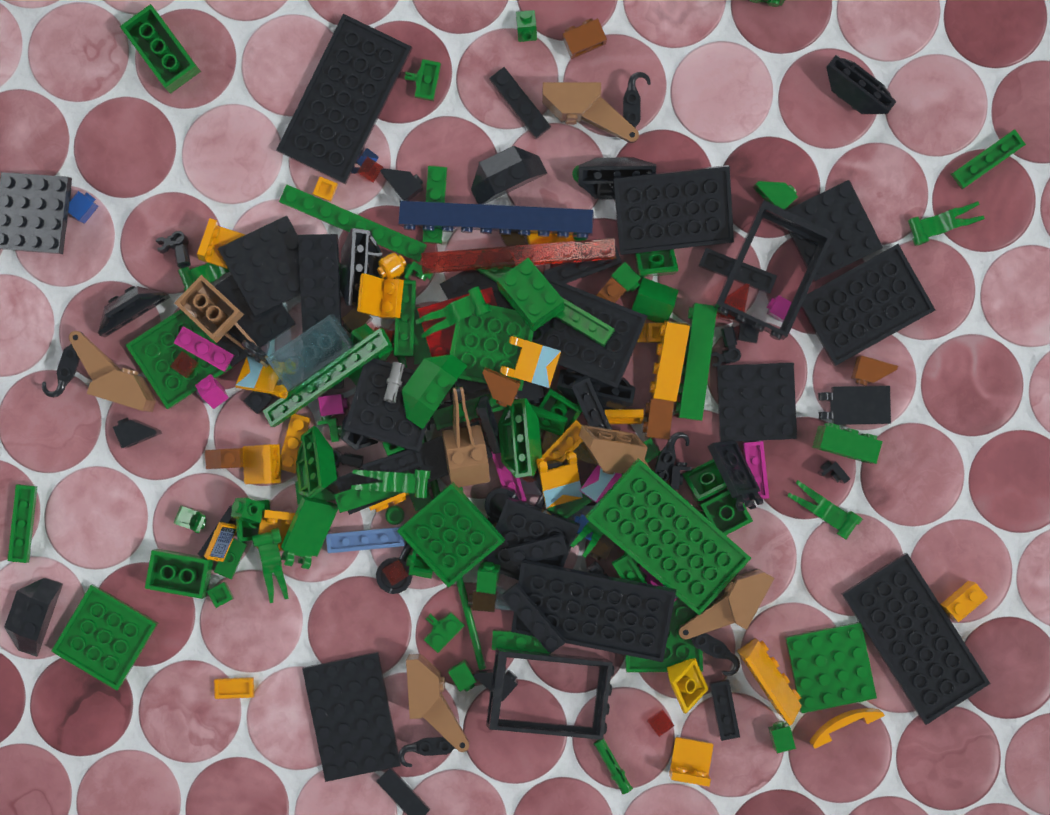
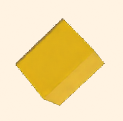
(687, 683)

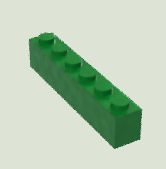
(697, 362)

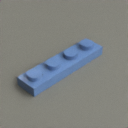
(364, 540)

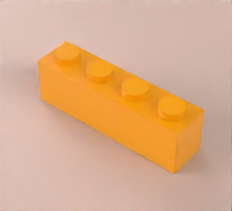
(670, 360)

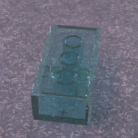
(310, 352)

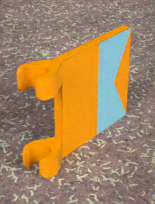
(534, 364)
(259, 378)
(560, 483)

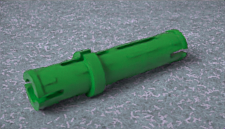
(616, 772)

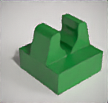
(220, 594)

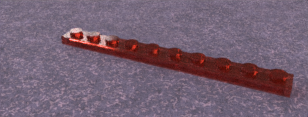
(513, 255)

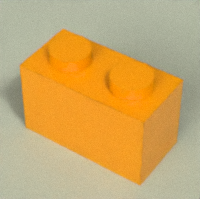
(963, 601)

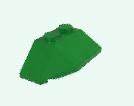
(430, 387)
(520, 438)
(314, 463)

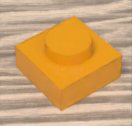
(325, 189)

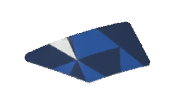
(367, 152)

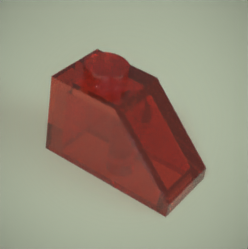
(737, 300)

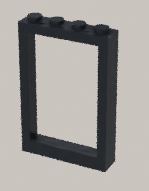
(793, 224)
(601, 707)

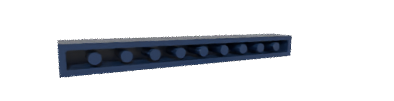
(496, 218)

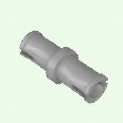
(394, 382)

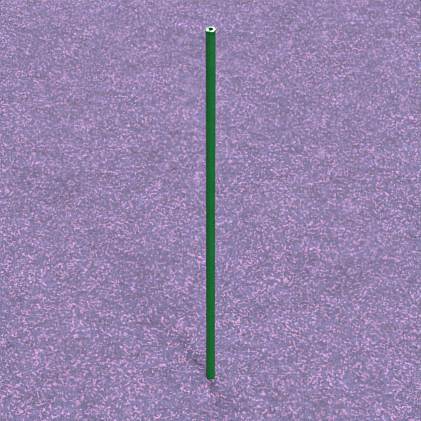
(460, 583)

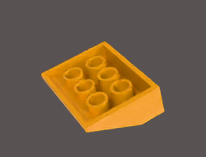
(771, 680)

